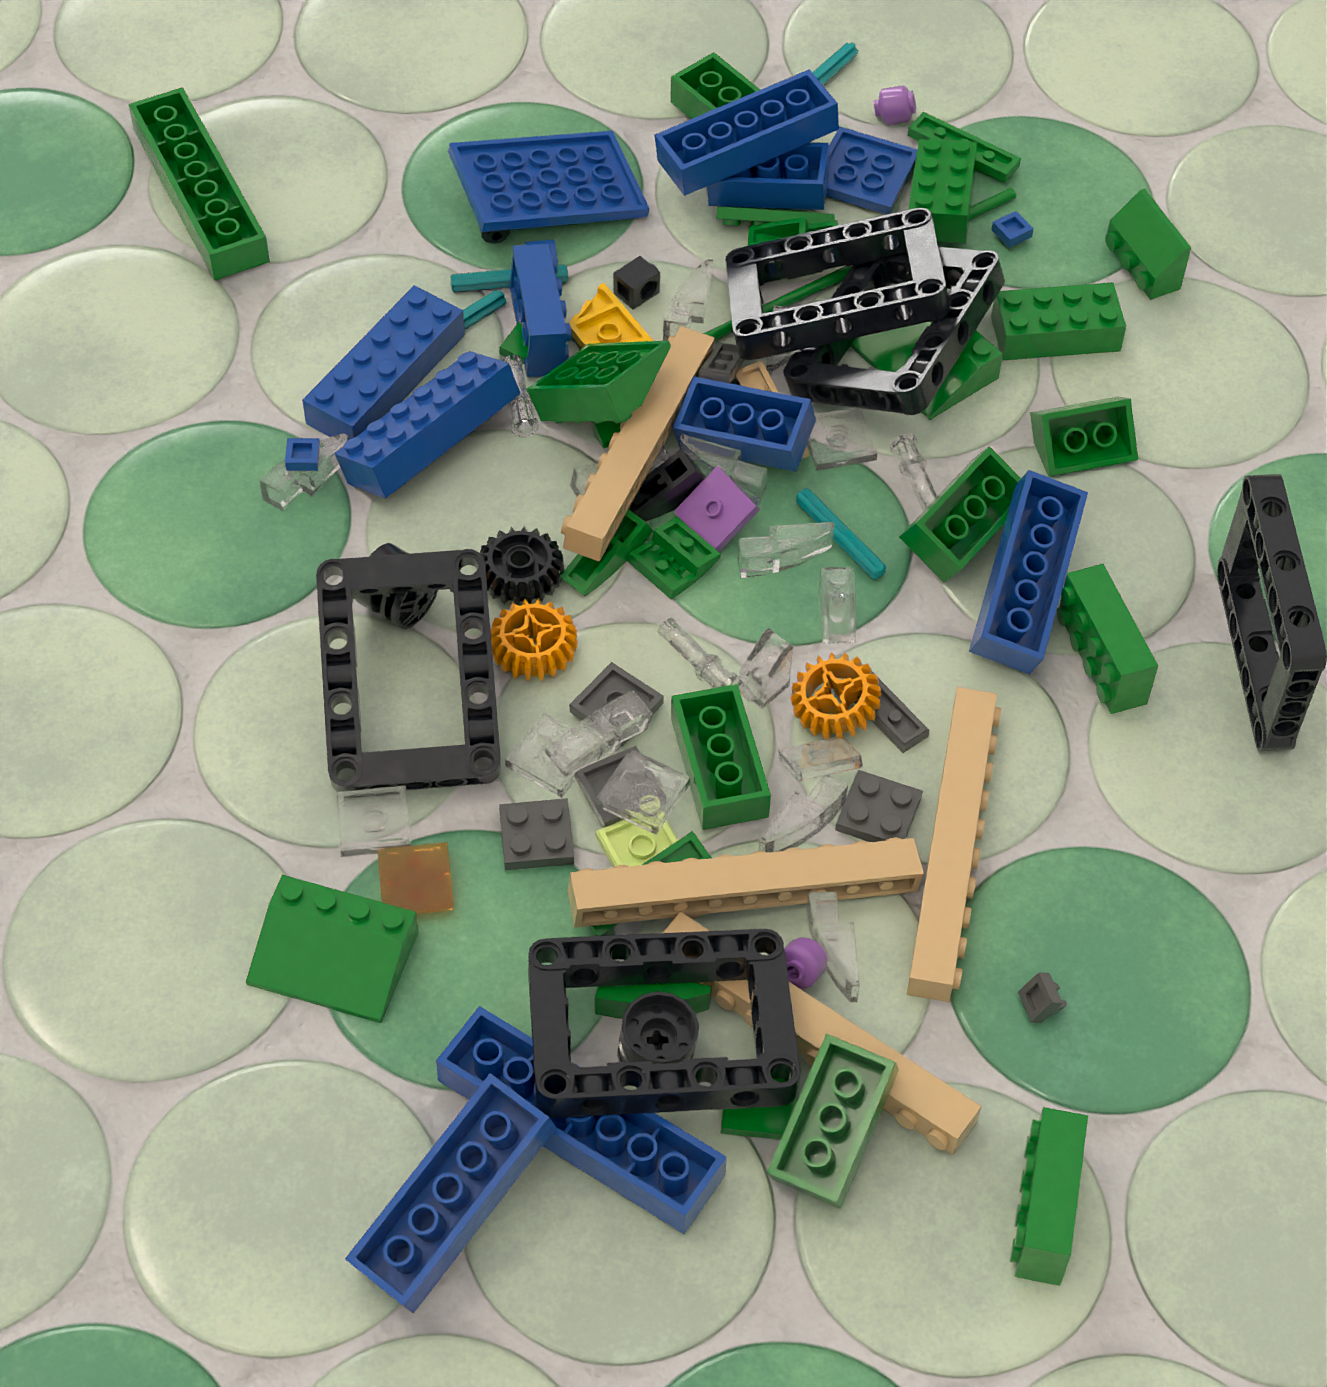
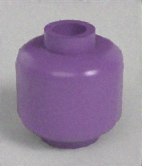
(895, 105)
(805, 962)

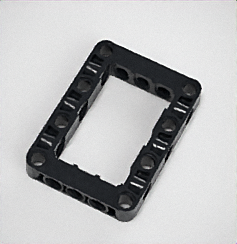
(973, 283)
(864, 312)
(1273, 686)
(416, 766)
(662, 960)

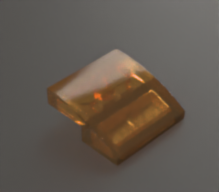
(416, 877)

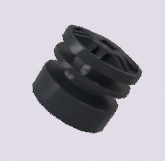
(400, 608)
(658, 1021)

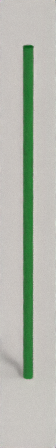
(838, 275)

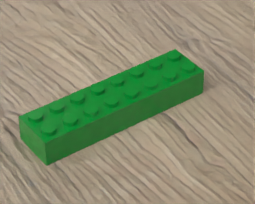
(199, 184)

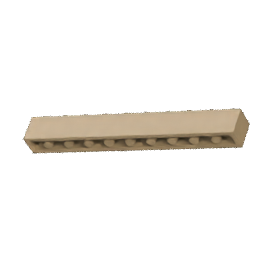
(634, 449)
(952, 846)
(742, 881)
(916, 1097)

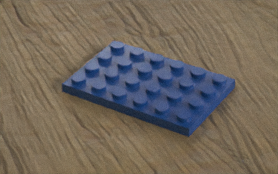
(547, 180)

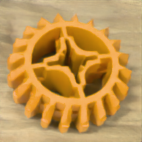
(550, 630)
(856, 682)

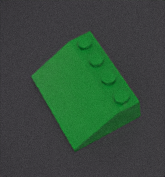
(973, 370)
(599, 382)
(332, 948)

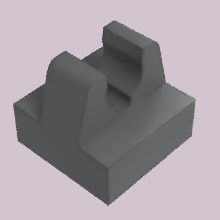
(1041, 997)

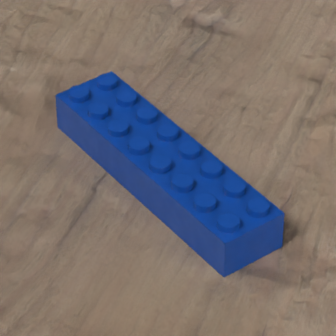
(630, 1153)

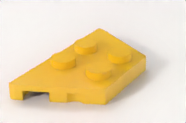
(605, 321)

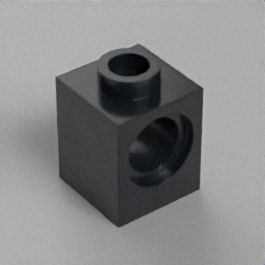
(636, 282)

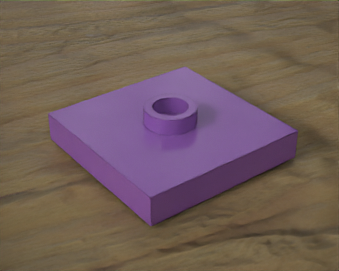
(717, 509)

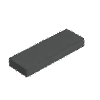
(722, 363)
(898, 721)

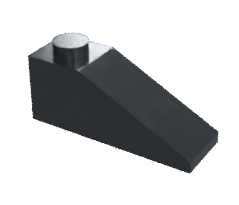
(667, 487)

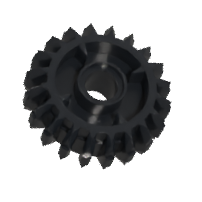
(522, 565)

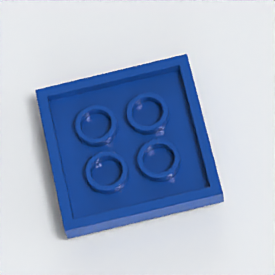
(868, 170)

